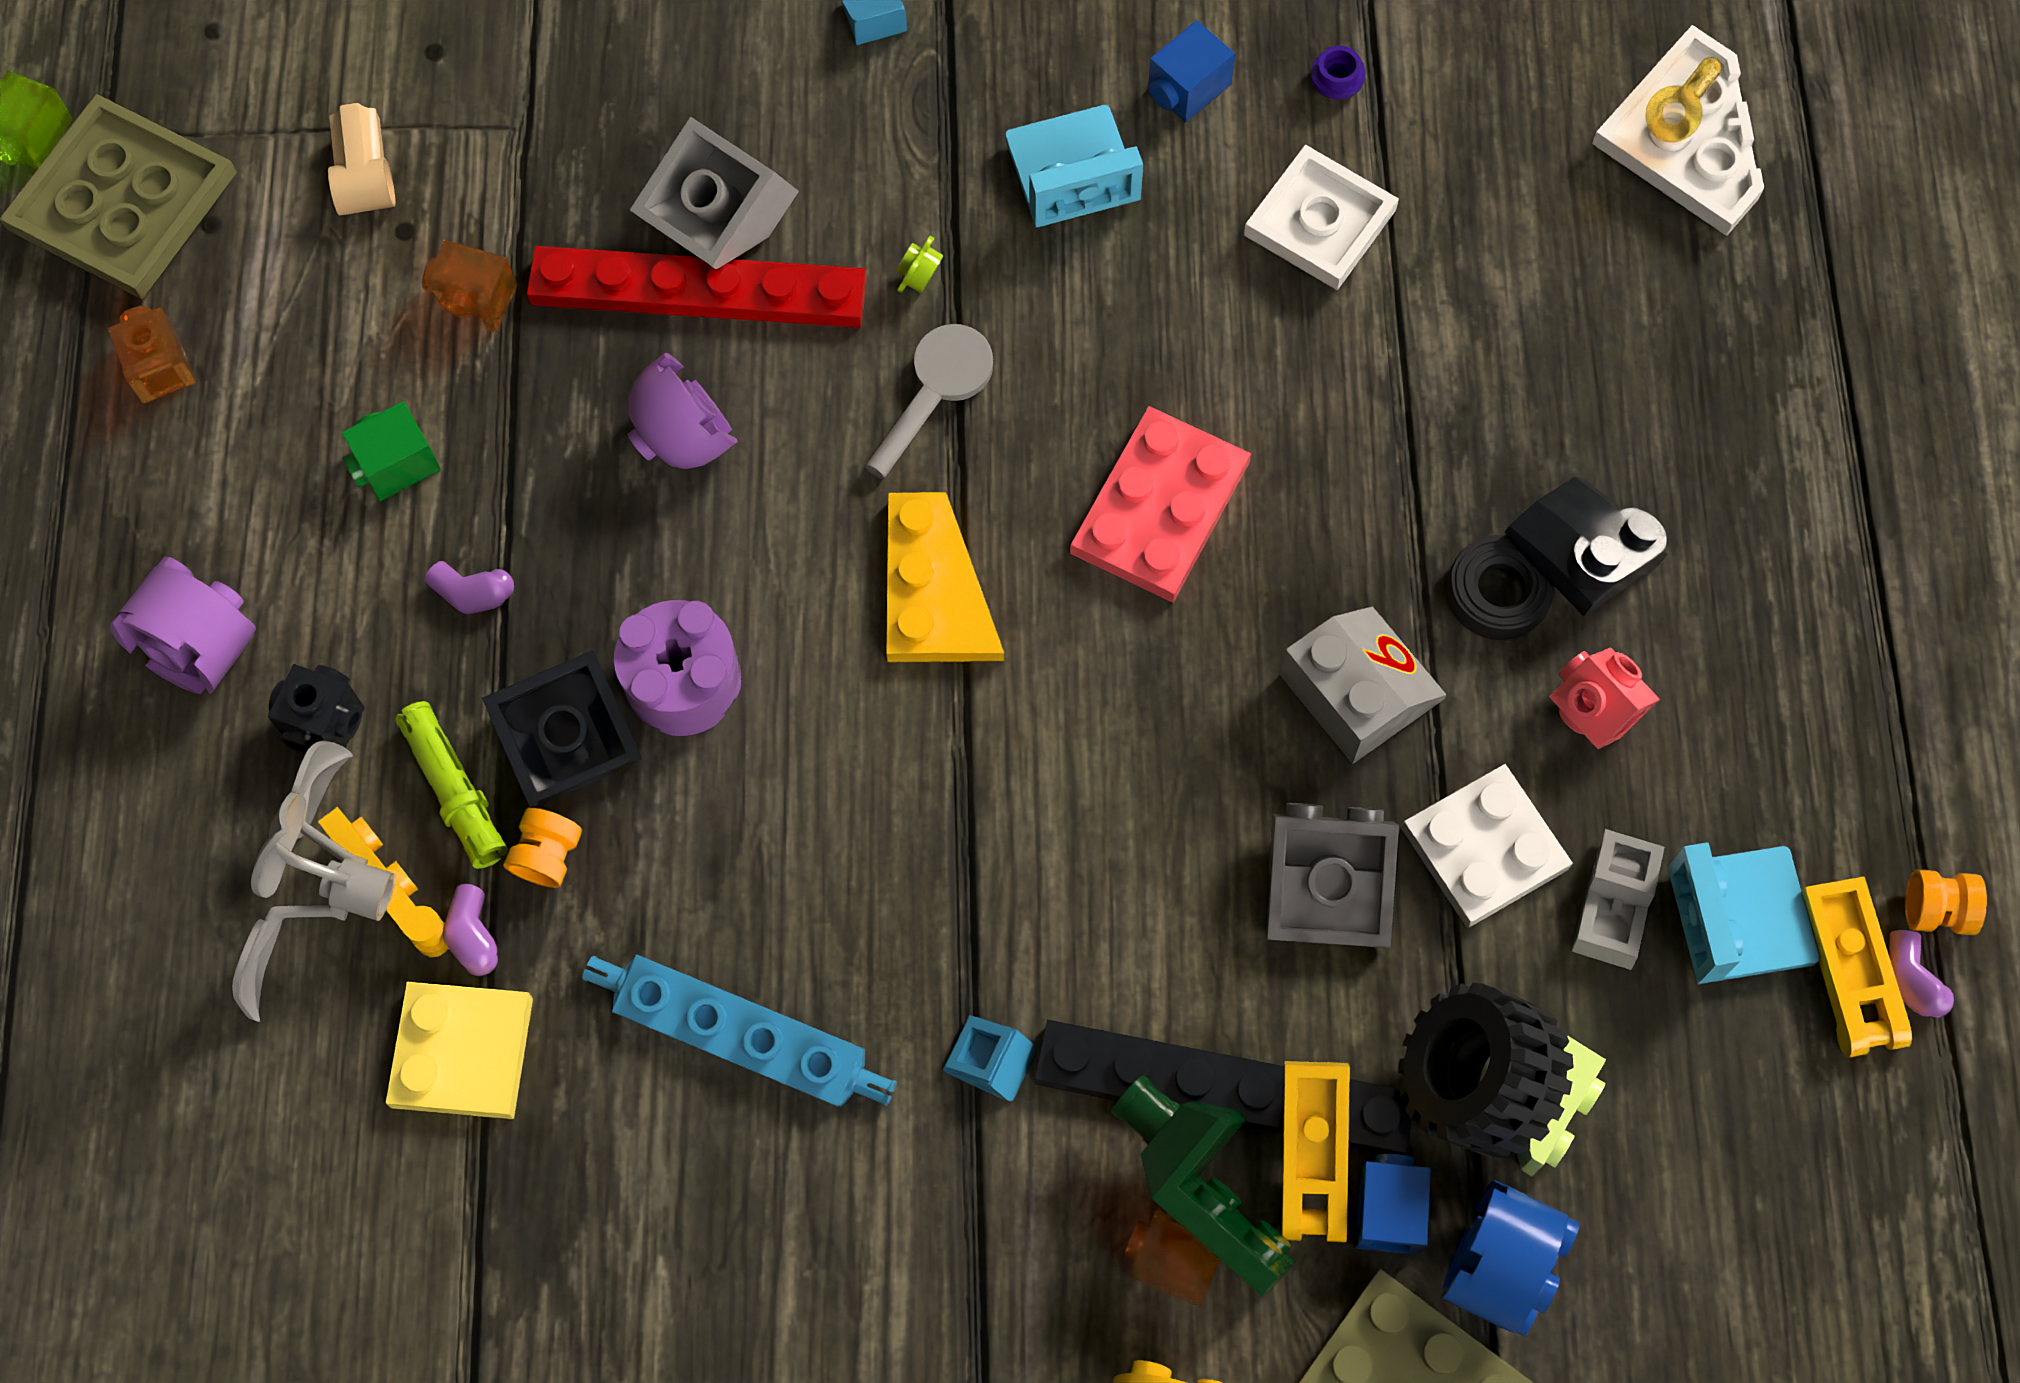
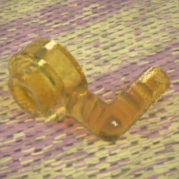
(1687, 96)

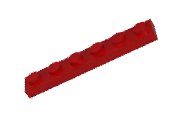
(697, 289)

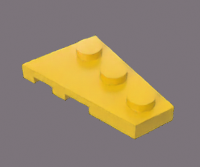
(932, 587)

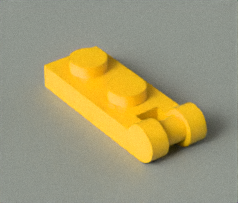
(418, 923)
(1856, 966)
(1315, 1148)

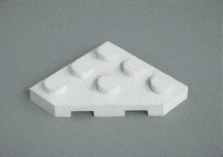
(1714, 167)

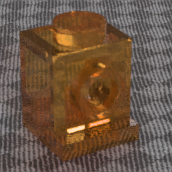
(470, 283)
(150, 353)

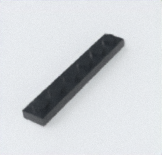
(1110, 1062)

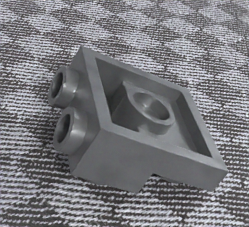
(1332, 876)

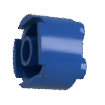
(1508, 1259)

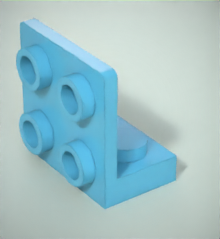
(1074, 165)
(1741, 912)

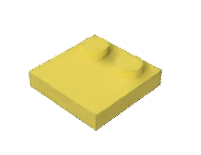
(459, 1050)

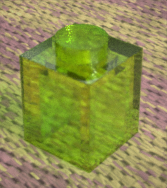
(30, 120)

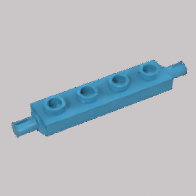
(739, 1030)

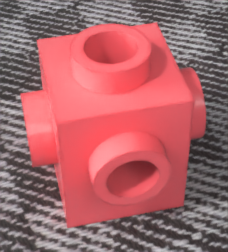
(1602, 696)

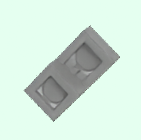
(1618, 899)

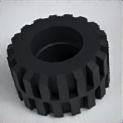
(1521, 1081)

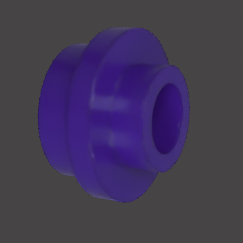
(1341, 61)

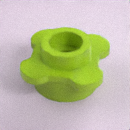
(918, 266)

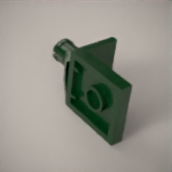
(1178, 1150)

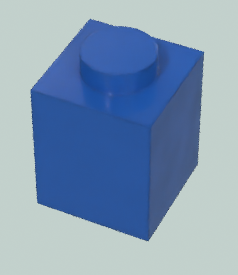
(1190, 71)

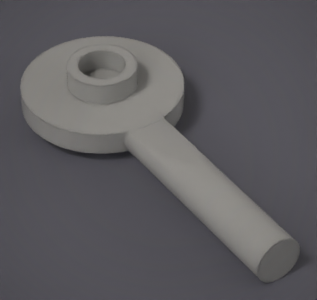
(951, 366)

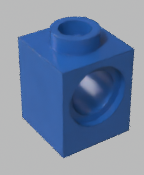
(1393, 1205)

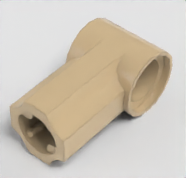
(360, 172)

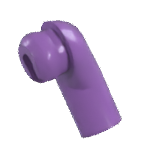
(470, 593)
(466, 934)
(1917, 986)

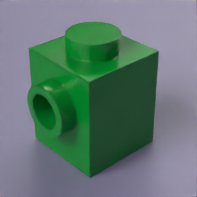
(388, 451)

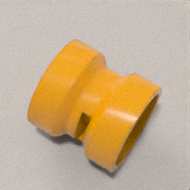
(542, 847)
(1945, 902)

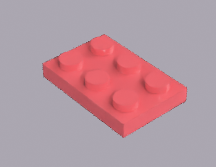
(1160, 504)

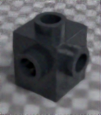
(315, 708)

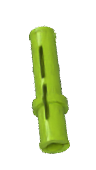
(459, 801)

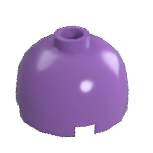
(675, 418)

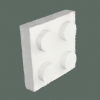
(1321, 217)
(1486, 845)

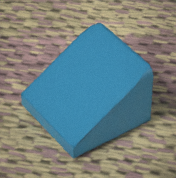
(874, 18)
(991, 1057)

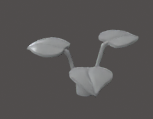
(347, 885)

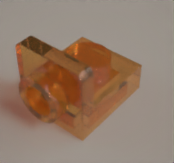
(1171, 1259)

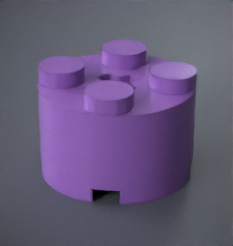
(184, 626)
(672, 636)

